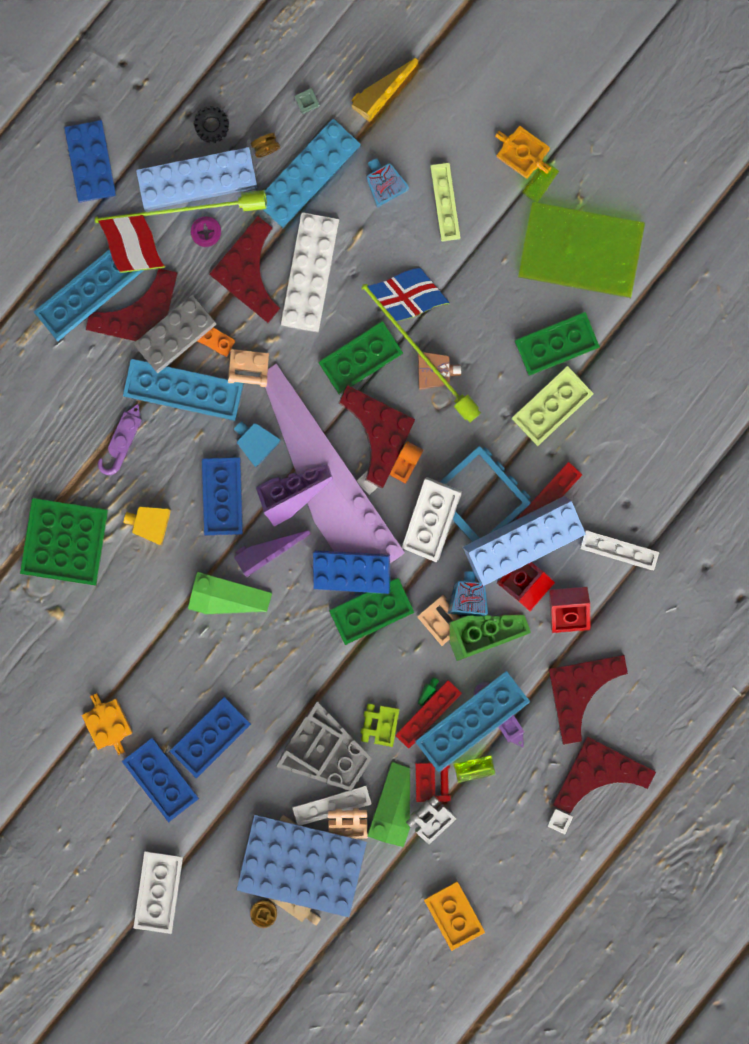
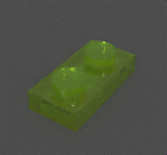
(539, 183)
(474, 769)

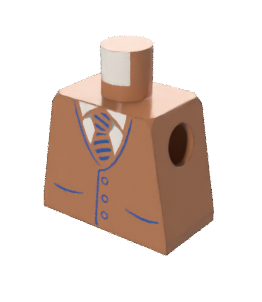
(428, 377)

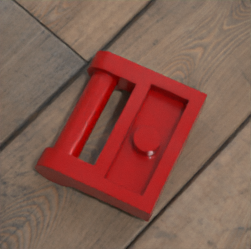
(426, 783)

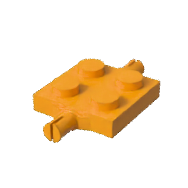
(523, 152)
(107, 724)

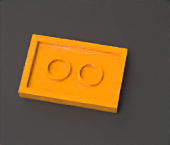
(454, 915)

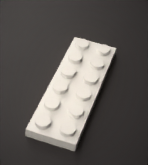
(310, 272)

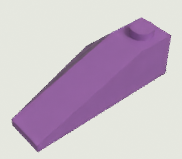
(286, 496)
(257, 556)

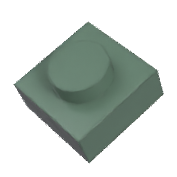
(307, 101)

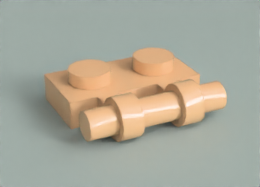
(351, 828)

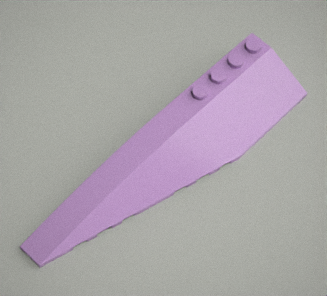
(341, 506)

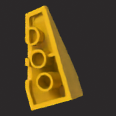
(376, 95)

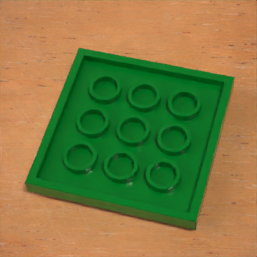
(64, 541)

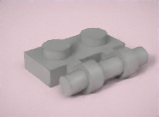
(435, 823)

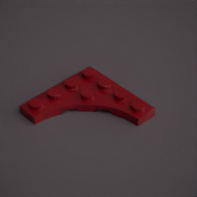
(241, 271)
(141, 316)
(385, 432)
(574, 688)
(598, 767)

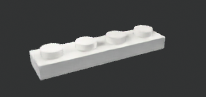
(619, 550)
(319, 809)

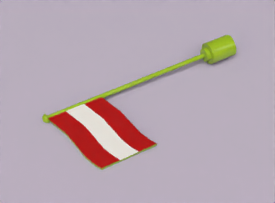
(133, 242)

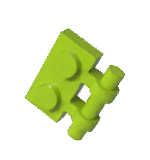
(386, 725)

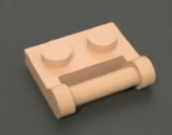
(249, 362)
(435, 622)

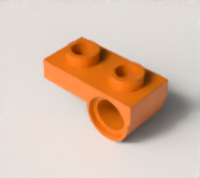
(217, 341)
(406, 462)

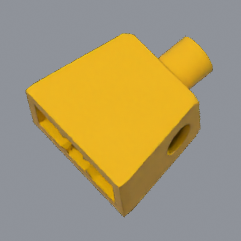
(149, 523)

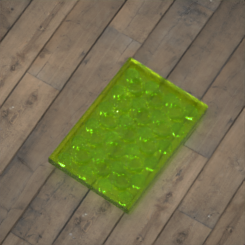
(581, 250)

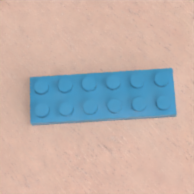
(309, 172)
(83, 296)
(183, 390)
(472, 721)

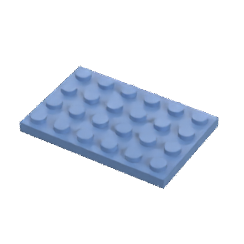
(301, 865)

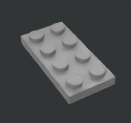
(175, 334)

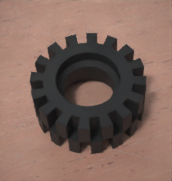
(208, 113)

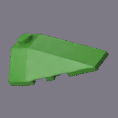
(222, 596)
(480, 633)
(393, 808)

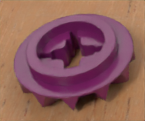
(212, 225)

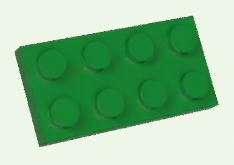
(557, 344)
(360, 357)
(371, 612)

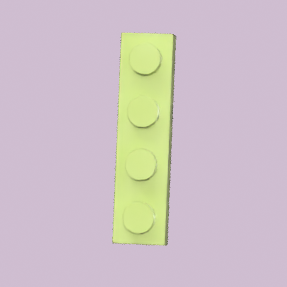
(445, 202)

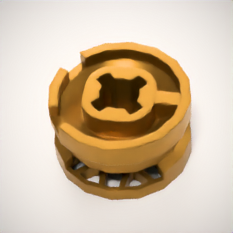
(265, 145)
(263, 913)

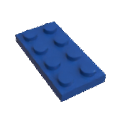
(90, 161)
(222, 496)
(351, 571)
(210, 737)
(160, 780)

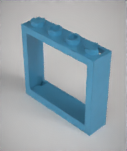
(509, 481)

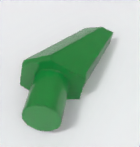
(428, 691)

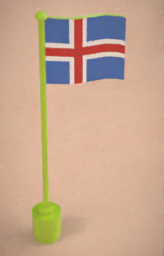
(406, 298)

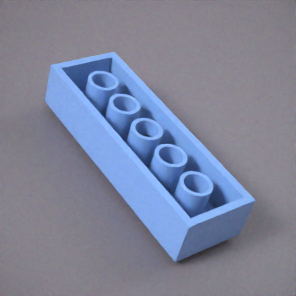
(196, 179)
(524, 540)

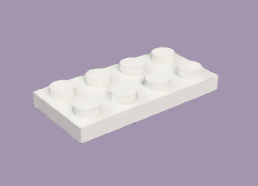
(431, 519)
(158, 892)

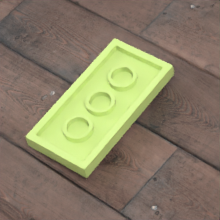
(552, 406)

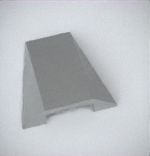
(324, 751)

